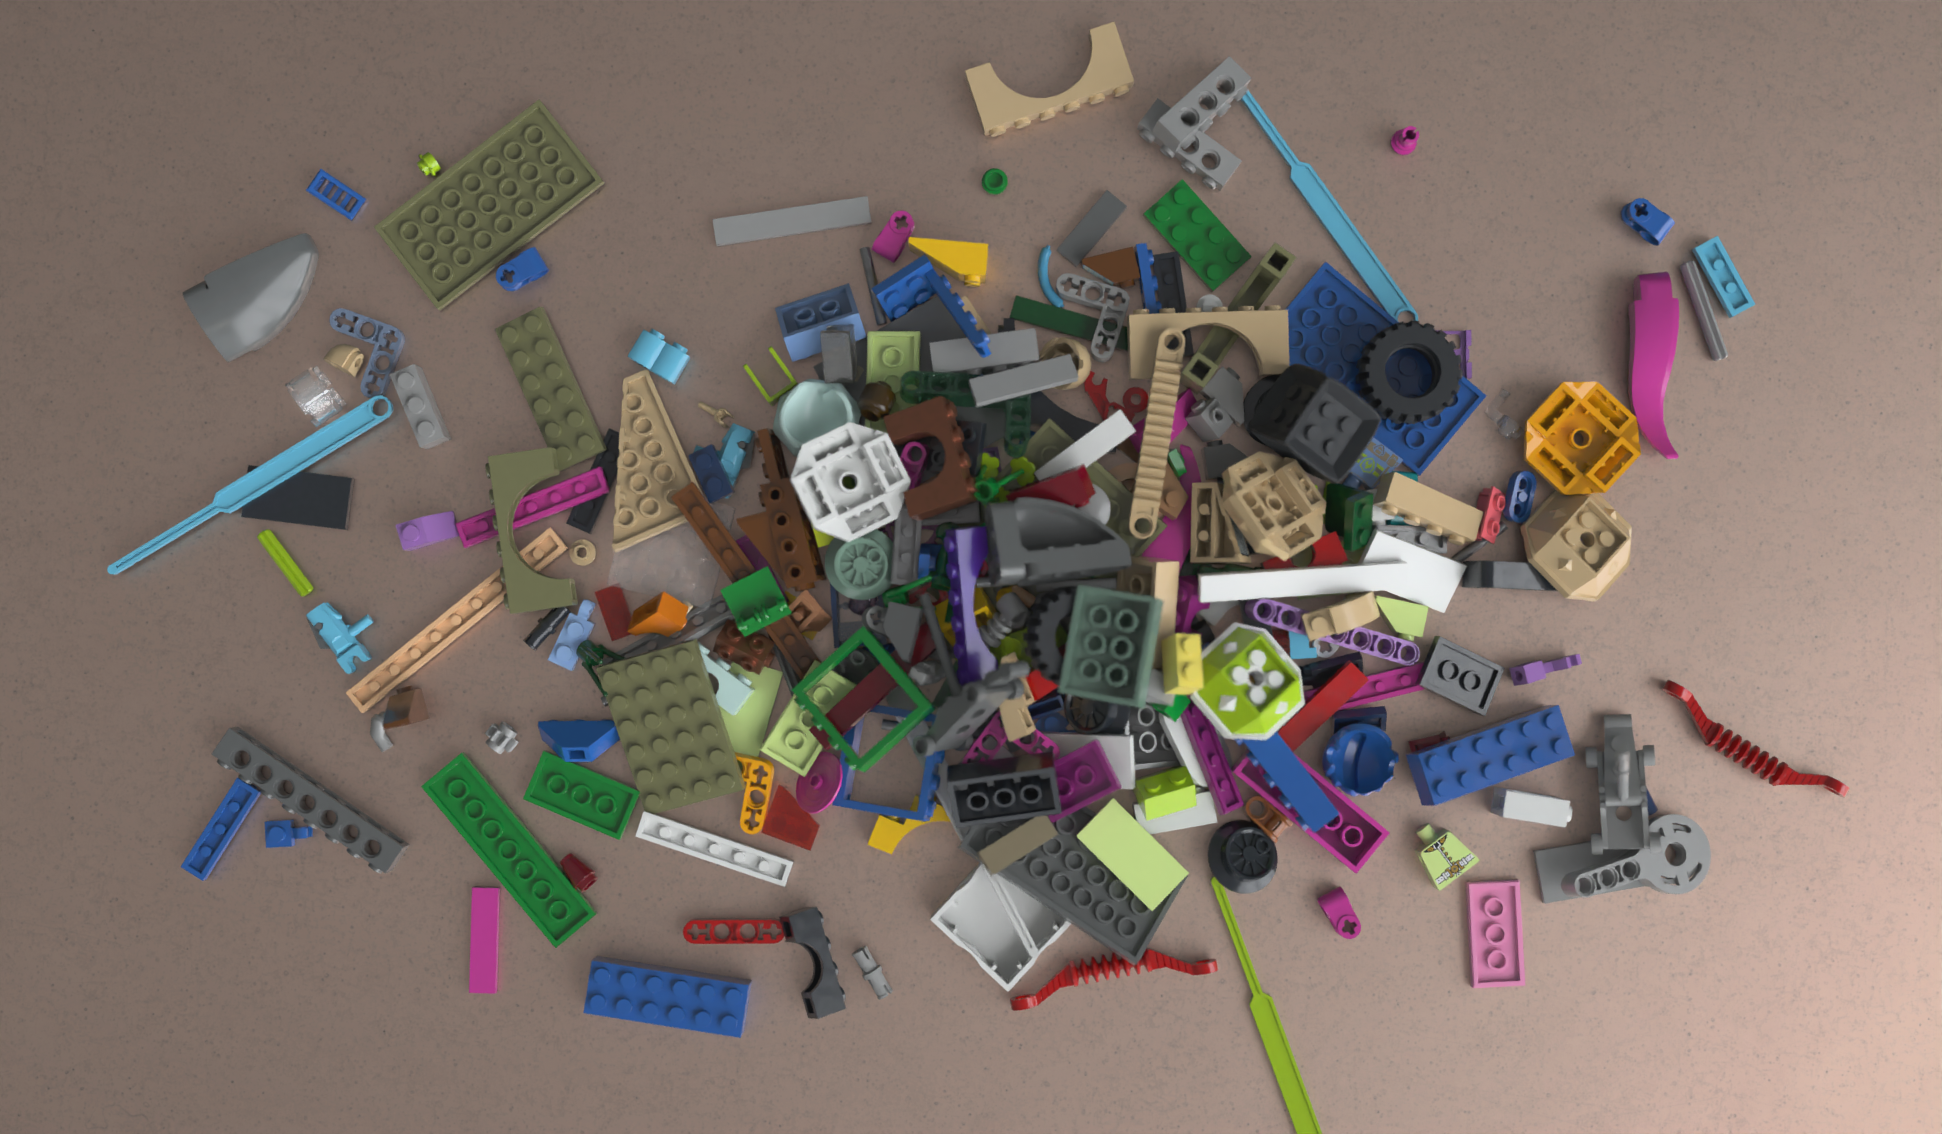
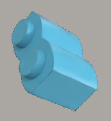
(658, 356)

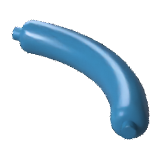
(1042, 270)

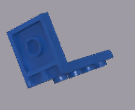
(915, 286)

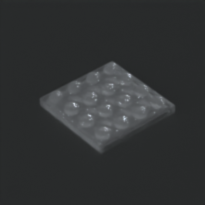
(671, 563)

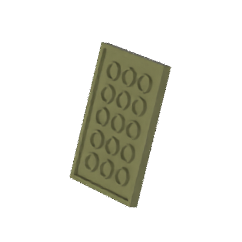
(671, 727)

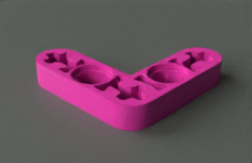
(1000, 734)

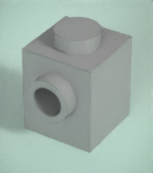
(1208, 419)

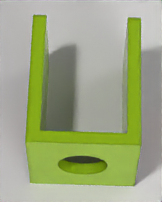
(775, 398)

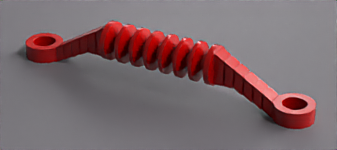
(1712, 733)
(1071, 973)

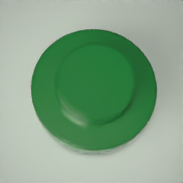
(994, 181)

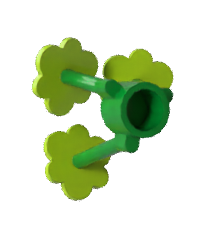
(992, 490)

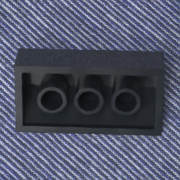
(1003, 789)

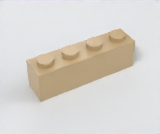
(1428, 508)

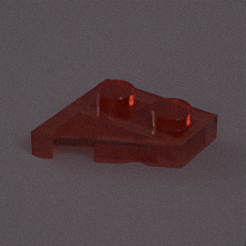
(790, 822)

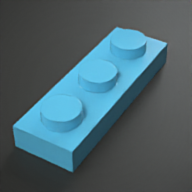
(1723, 277)

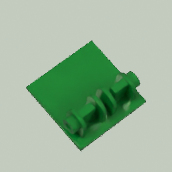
(755, 601)

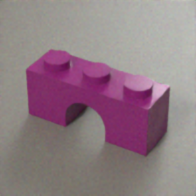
(1188, 605)

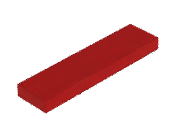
(1322, 705)

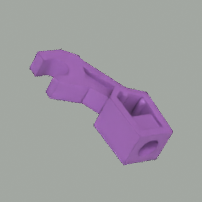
(1537, 670)

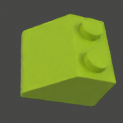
(1165, 792)

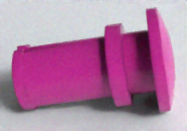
(1405, 140)

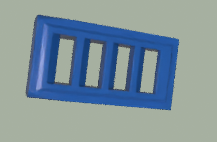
(317, 182)

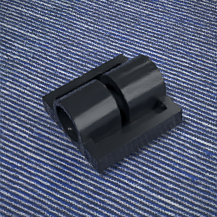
(973, 444)

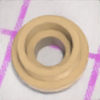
(590, 556)

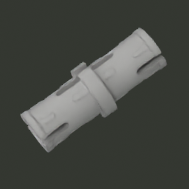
(872, 972)

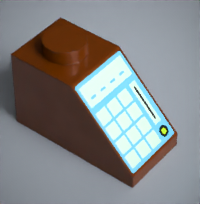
(1114, 267)

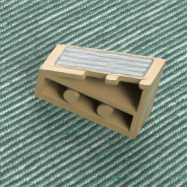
(1213, 531)

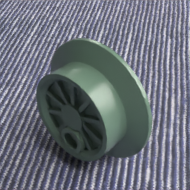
(860, 566)

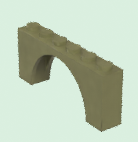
(1220, 340)
(511, 479)

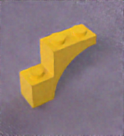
(891, 830)

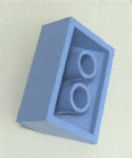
(807, 317)

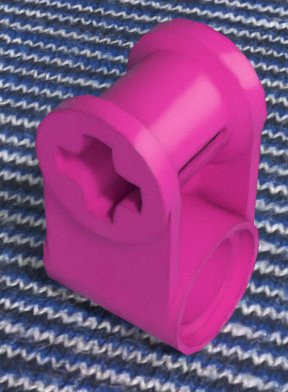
(891, 239)
(914, 468)
(1338, 909)

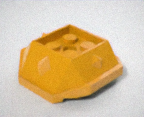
(1607, 433)

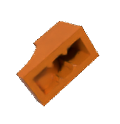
(659, 615)

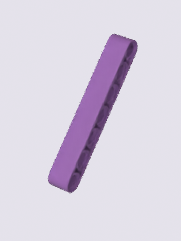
(1368, 638)

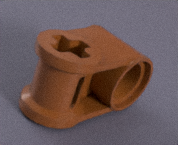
(1268, 818)

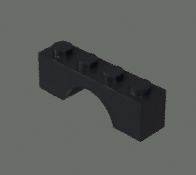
(823, 993)

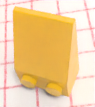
(958, 259)

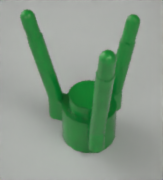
(900, 595)

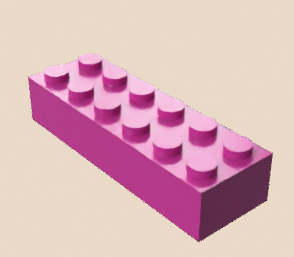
(1348, 836)

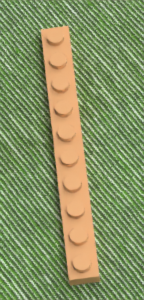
(448, 626)

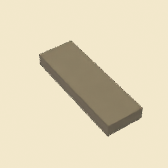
(1017, 844)

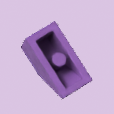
(427, 530)

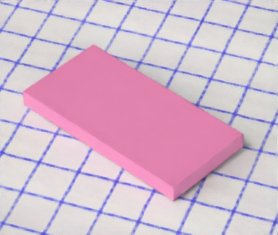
(1495, 933)

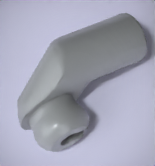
(378, 733)

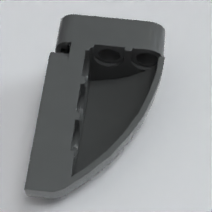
(254, 296)
(1043, 547)

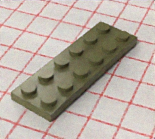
(550, 388)

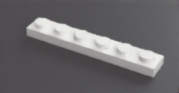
(714, 848)

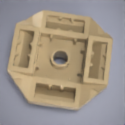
(1273, 504)
(1557, 551)

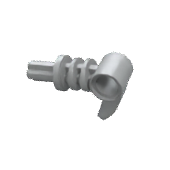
(1011, 615)

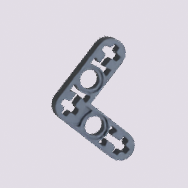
(379, 339)

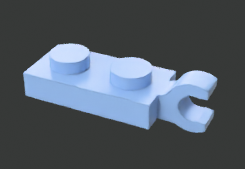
(574, 632)

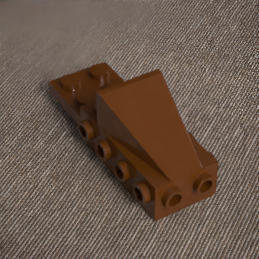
(783, 530)

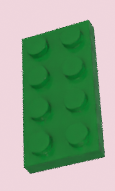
(1197, 235)
(582, 795)

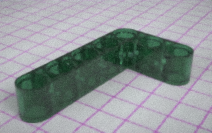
(951, 384)

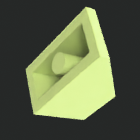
(1403, 617)

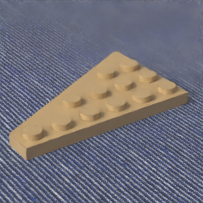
(648, 466)

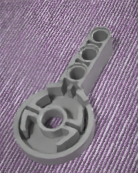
(1691, 856)

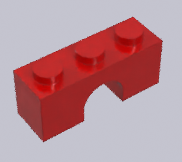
(1325, 552)

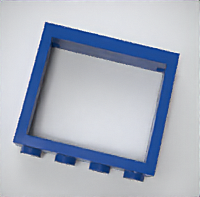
(930, 781)

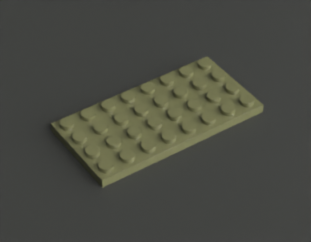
(489, 205)

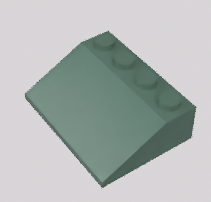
(1111, 646)

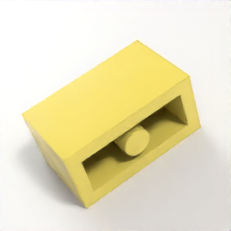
(1182, 664)

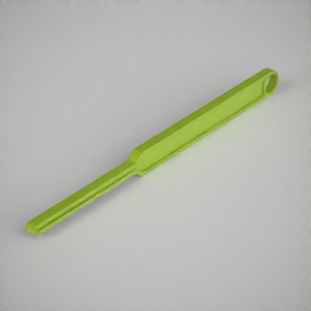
(1271, 1031)

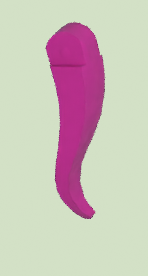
(1652, 353)
(1176, 538)

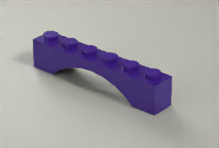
(966, 553)

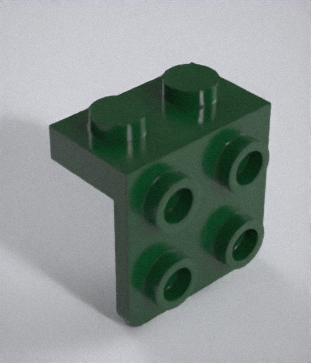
(1349, 514)

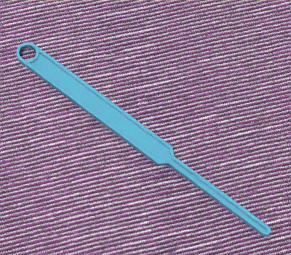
(1335, 221)
(268, 475)

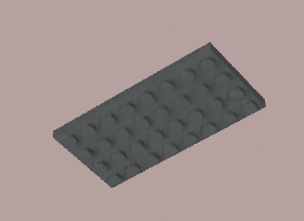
(1077, 885)

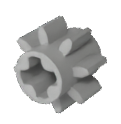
(501, 737)

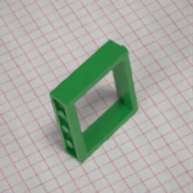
(819, 719)

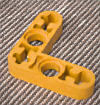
(749, 775)

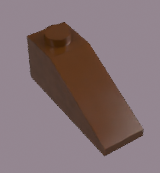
(405, 708)

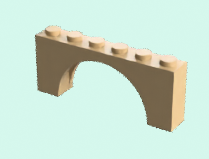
(1003, 108)
(1262, 330)

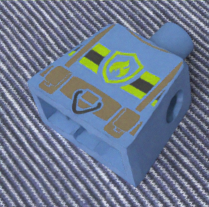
(1372, 464)

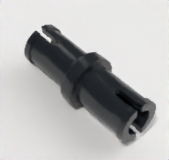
(546, 627)

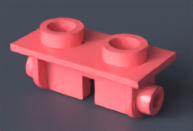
(1492, 503)

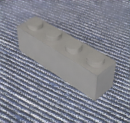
(1006, 348)

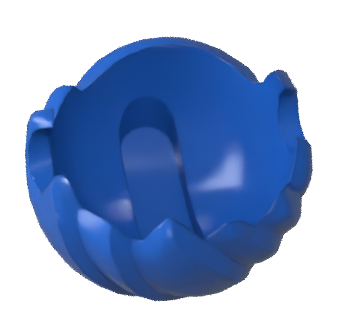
(1359, 759)

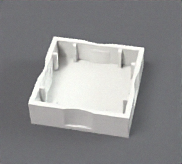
(982, 927)

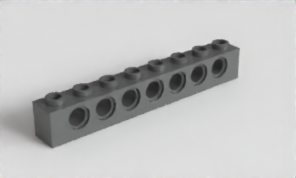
(228, 756)

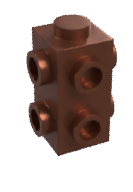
(749, 652)

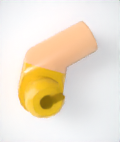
(1026, 597)

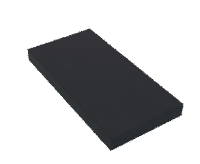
(305, 500)

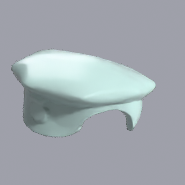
(812, 411)

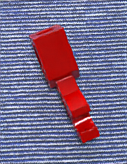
(1097, 395)

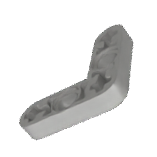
(1109, 311)

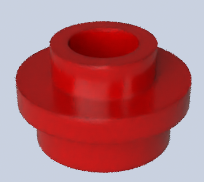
(1135, 408)

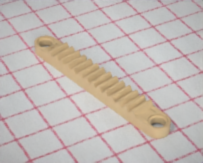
(1156, 433)

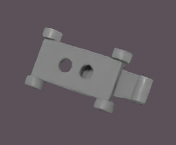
(1622, 784)

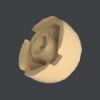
(1081, 358)

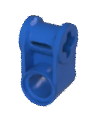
(1649, 222)
(525, 268)

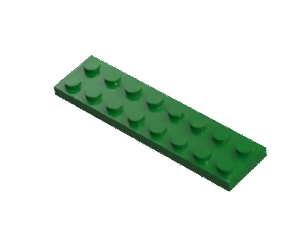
(509, 849)

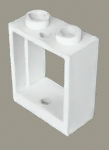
(1531, 807)

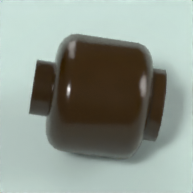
(876, 401)

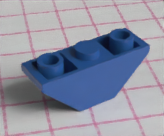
(579, 738)

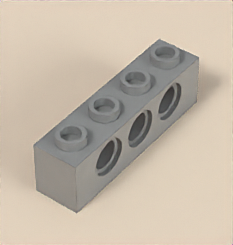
(1226, 76)
(1204, 146)

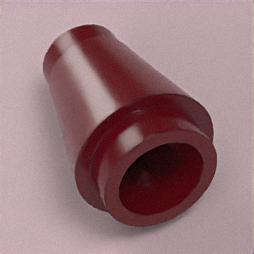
(578, 872)

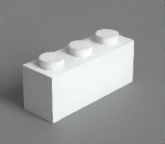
(1199, 815)

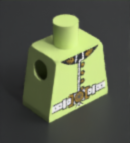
(1443, 856)

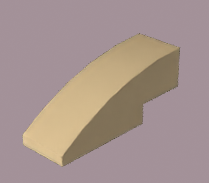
(1015, 712)

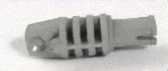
(927, 673)

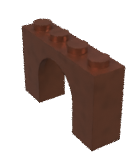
(954, 484)

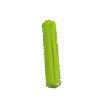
(285, 562)

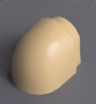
(345, 358)

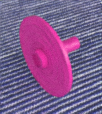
(820, 784)

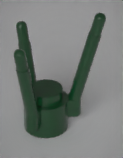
(592, 656)

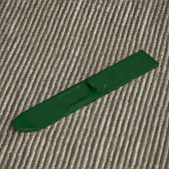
(1063, 321)

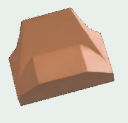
(808, 613)

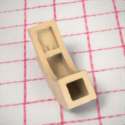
(1343, 616)

